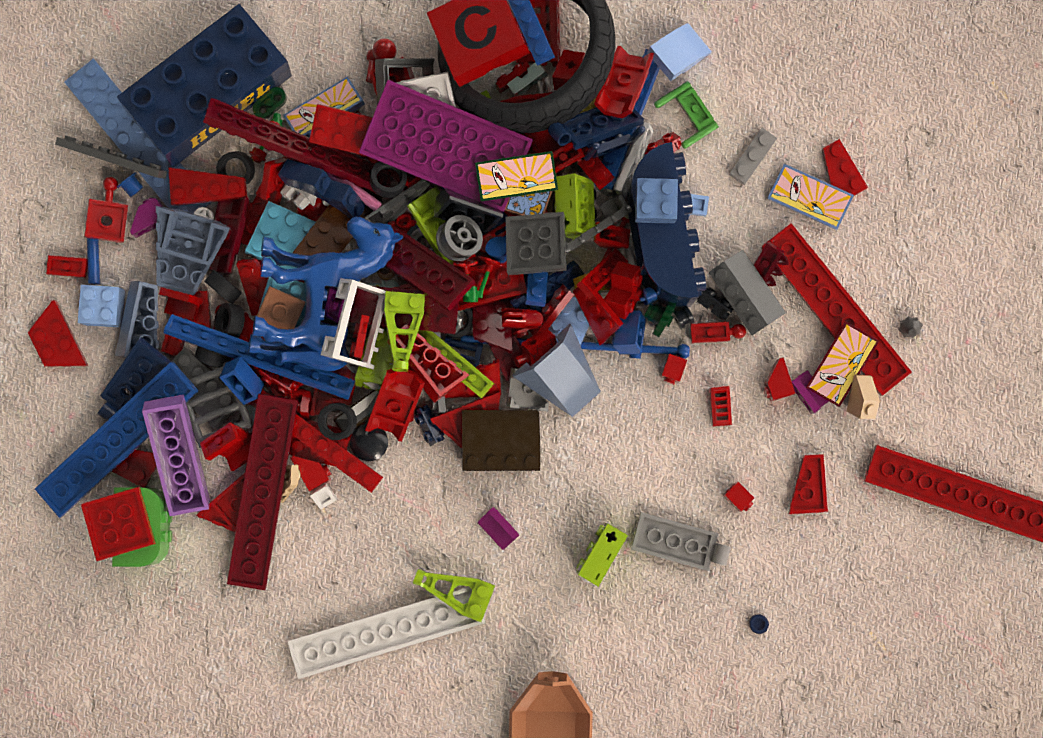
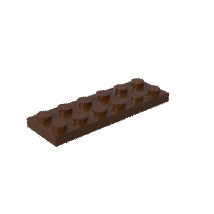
(330, 231)

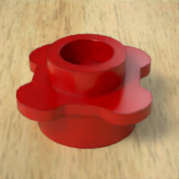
(402, 219)

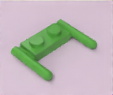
(694, 110)

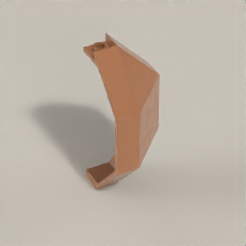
(550, 709)

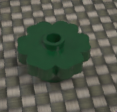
(660, 316)

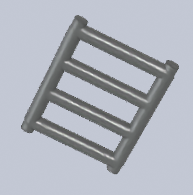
(195, 422)

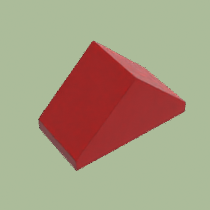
(613, 237)

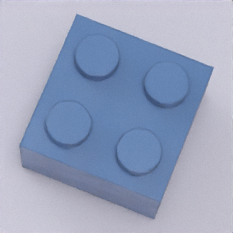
(656, 200)

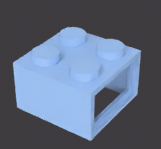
(101, 306)

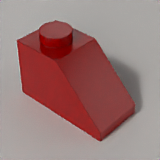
(778, 382)
(312, 472)

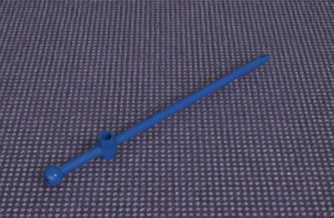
(681, 351)

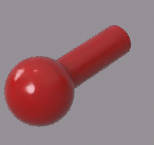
(371, 59)

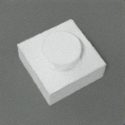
(323, 495)

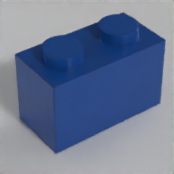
(630, 335)
(241, 380)

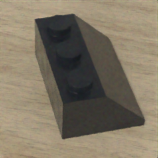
(452, 203)

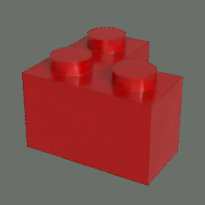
(625, 289)

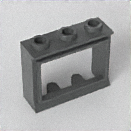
(382, 69)

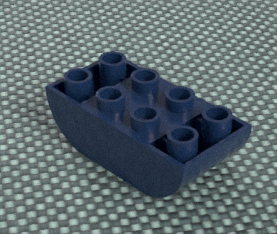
(667, 249)

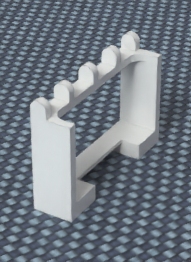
(332, 345)

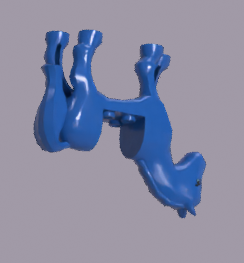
(319, 270)

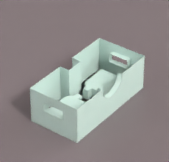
(521, 85)

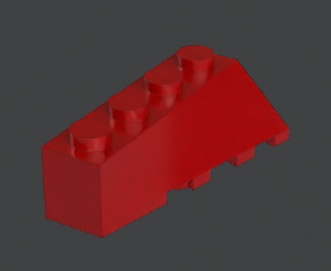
(435, 369)

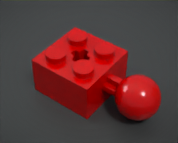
(386, 49)

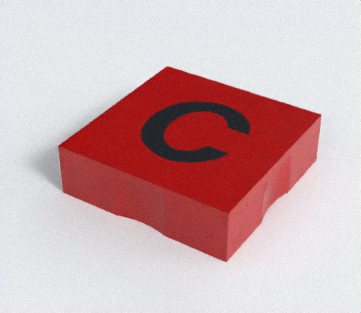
(477, 36)

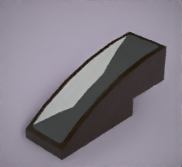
(361, 408)

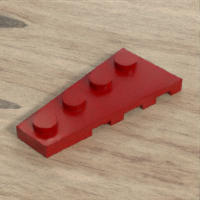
(203, 187)

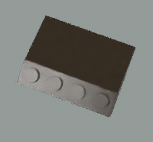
(500, 440)

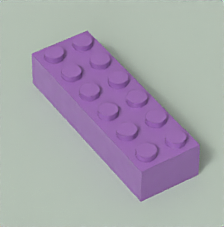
(176, 455)

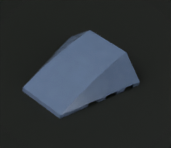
(185, 248)
(562, 375)

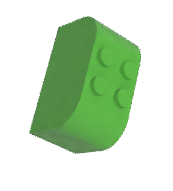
(160, 524)

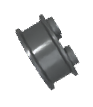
(459, 238)

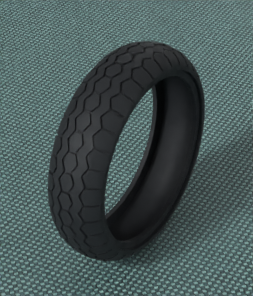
(564, 102)

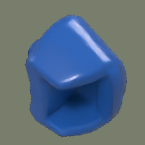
(648, 296)

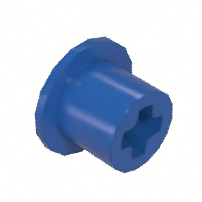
(131, 185)
(497, 249)

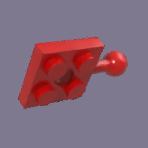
(116, 212)

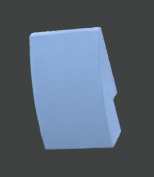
(679, 51)

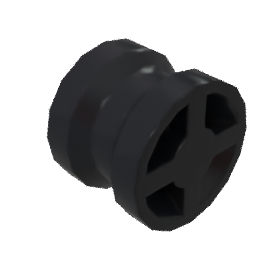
(683, 317)

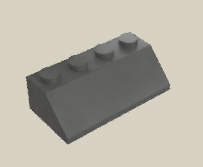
(747, 292)

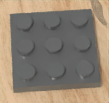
(535, 243)

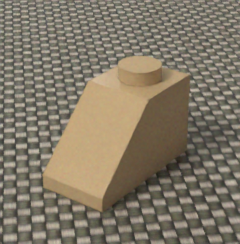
(863, 398)

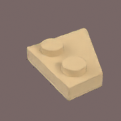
(291, 481)

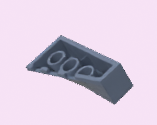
(139, 318)

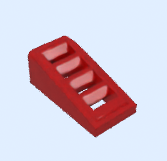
(712, 391)

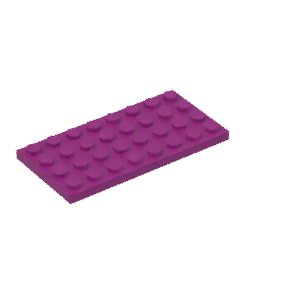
(437, 141)

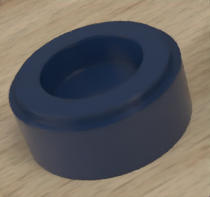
(758, 624)

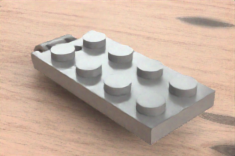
(678, 542)

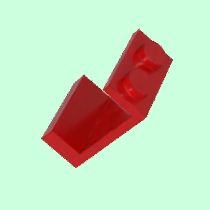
(230, 443)

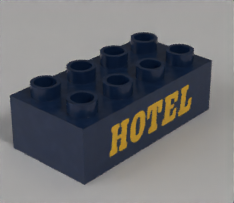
(223, 62)

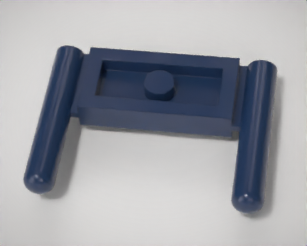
(619, 141)

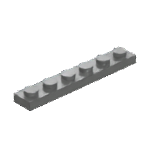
(117, 158)

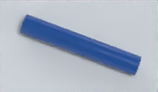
(93, 261)

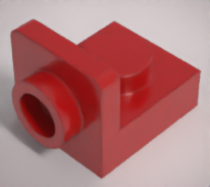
(304, 402)

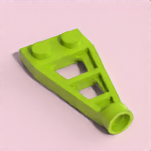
(405, 304)
(479, 598)

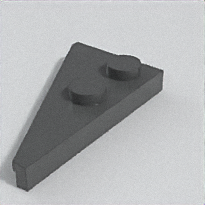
(398, 205)

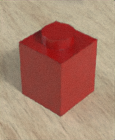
(673, 369)
(739, 497)

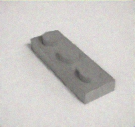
(753, 156)

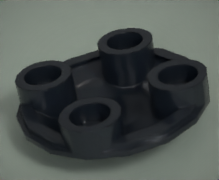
(368, 445)

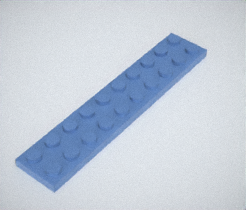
(99, 97)

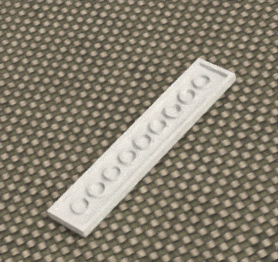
(378, 634)

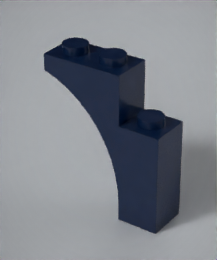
(318, 183)

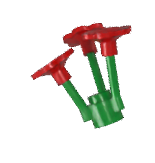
(473, 295)

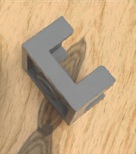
(522, 396)

